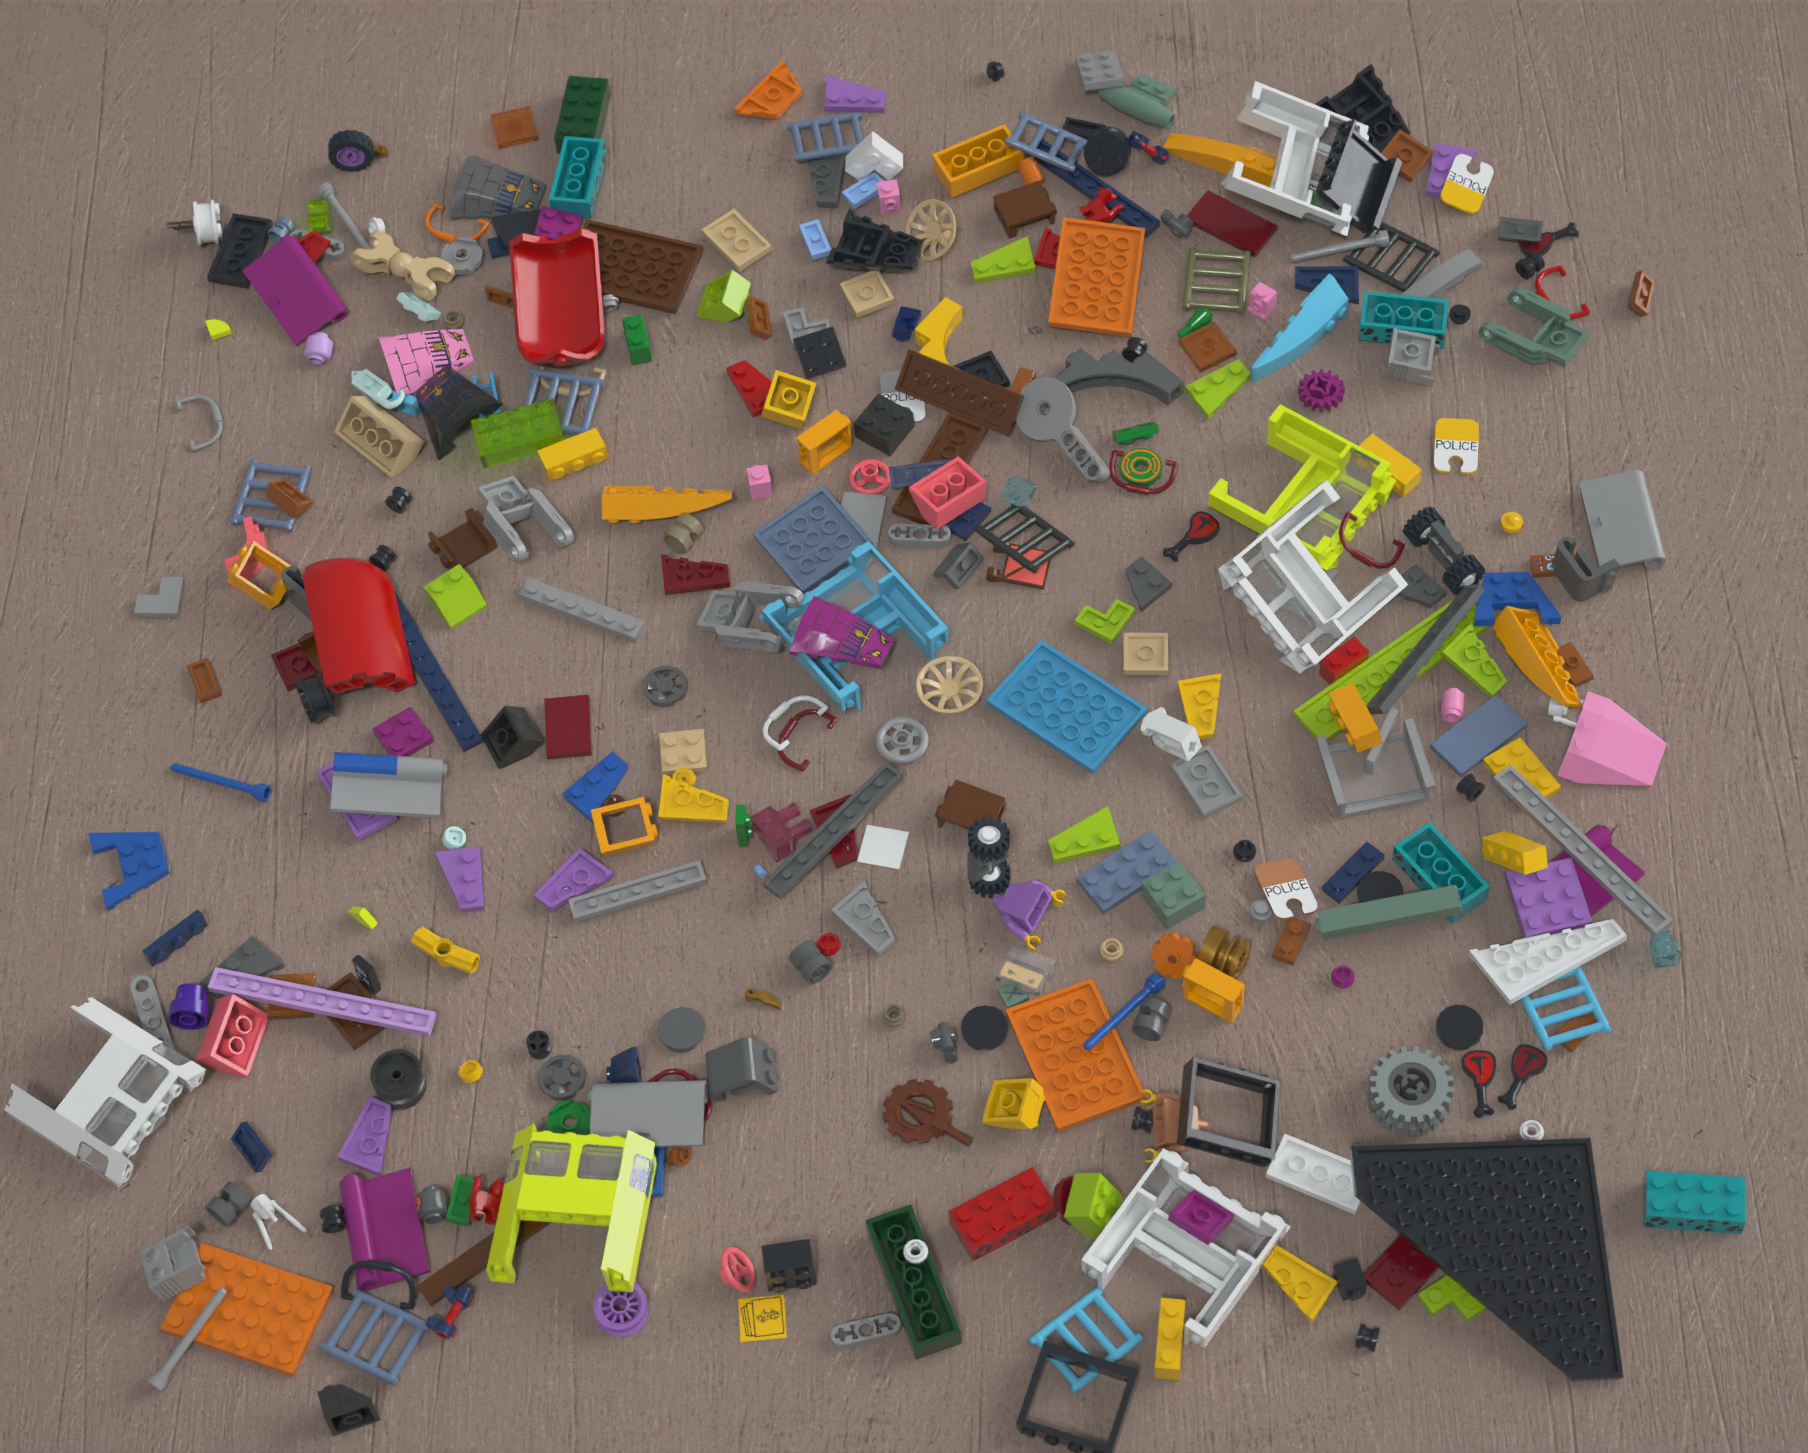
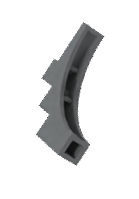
(1143, 374)

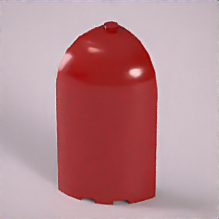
(557, 297)
(357, 625)

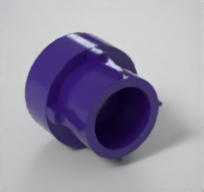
(189, 1007)

